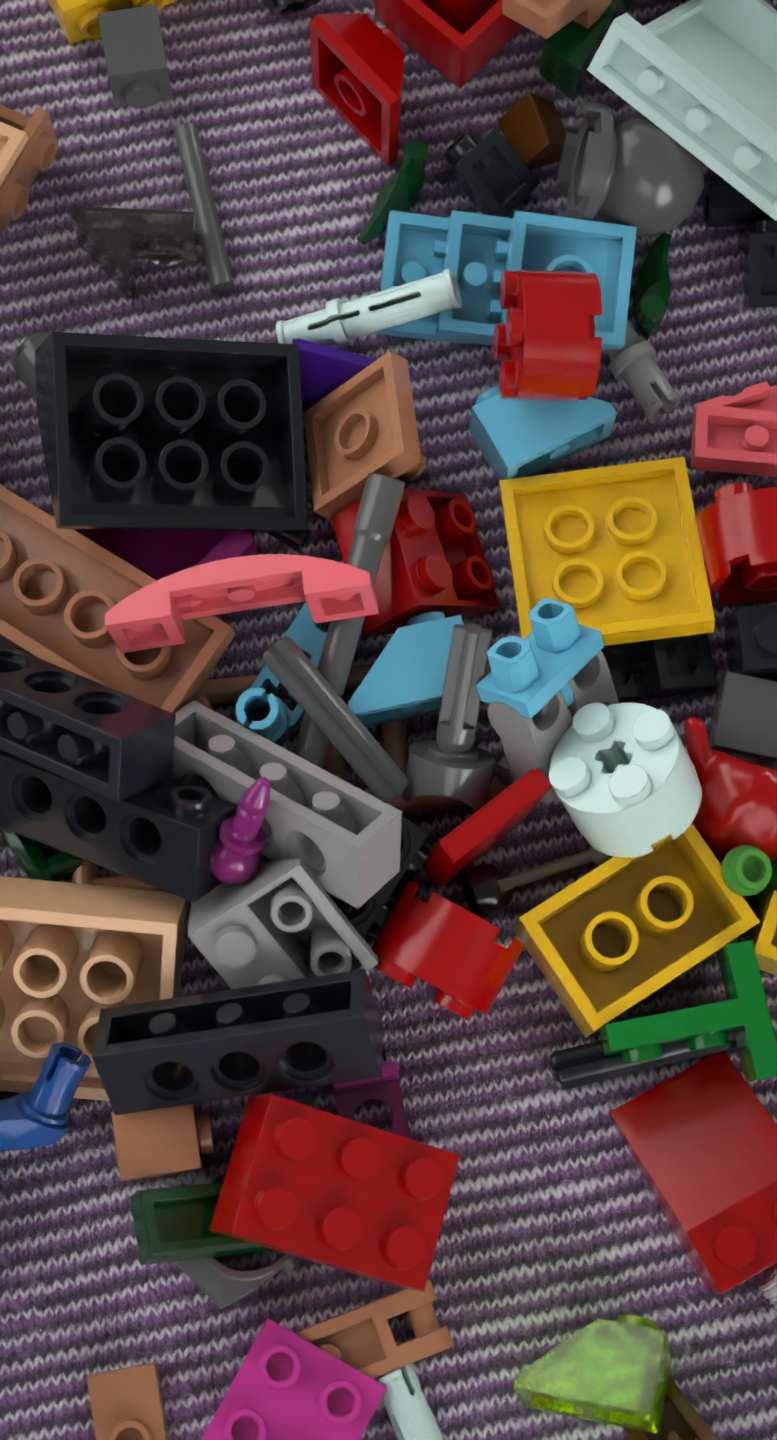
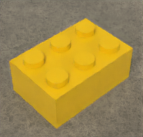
(633, 928)

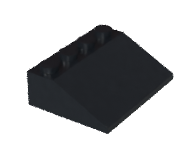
(172, 433)

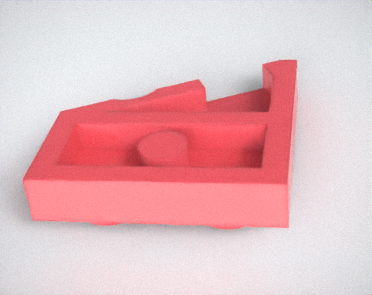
(737, 433)

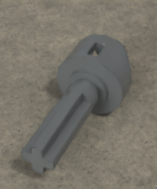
(451, 762)

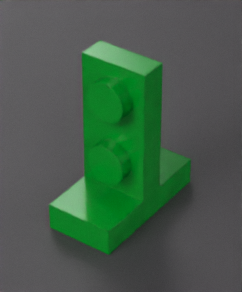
(708, 1024)

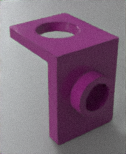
(384, 1089)

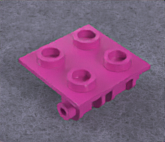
(294, 1394)

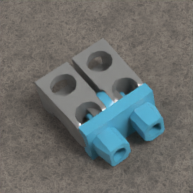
(541, 685)

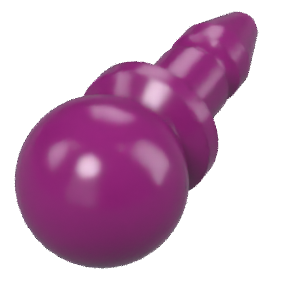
(241, 837)

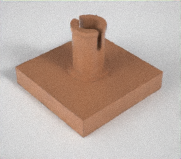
(361, 431)

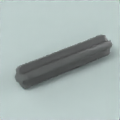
(335, 719)

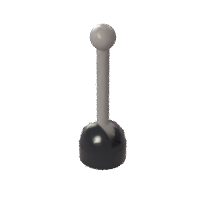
(490, 888)

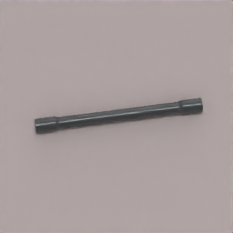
(371, 533)

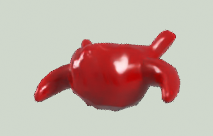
(736, 797)

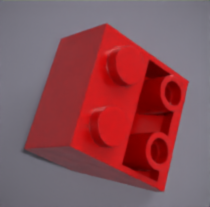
(428, 562)

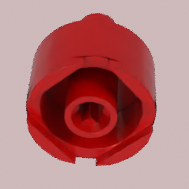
(548, 335)
(741, 544)
(446, 950)

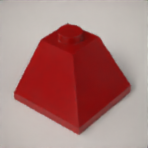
(360, 76)

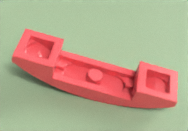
(235, 584)

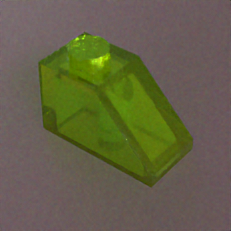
(603, 1375)

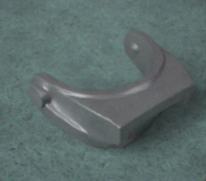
(225, 1284)

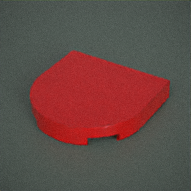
(486, 827)

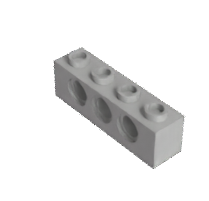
(329, 824)

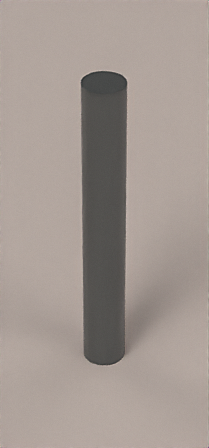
(204, 207)

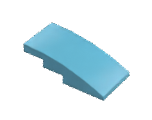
(484, 246)

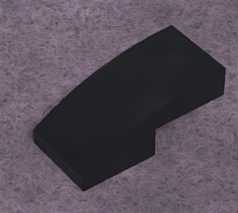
(661, 667)

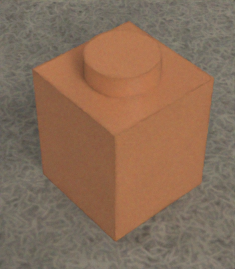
(162, 1142)

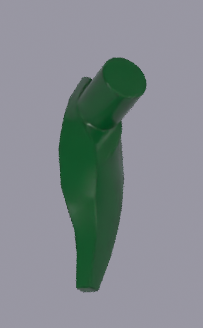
(399, 190)
(653, 287)
(33, 861)

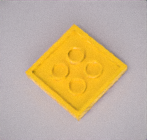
(612, 547)

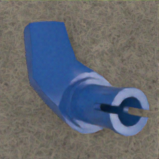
(43, 1114)

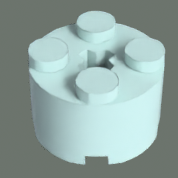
(625, 778)

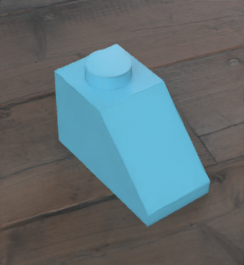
(535, 434)
(408, 672)

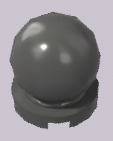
(627, 173)

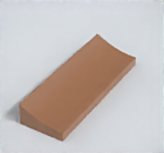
(55, 606)

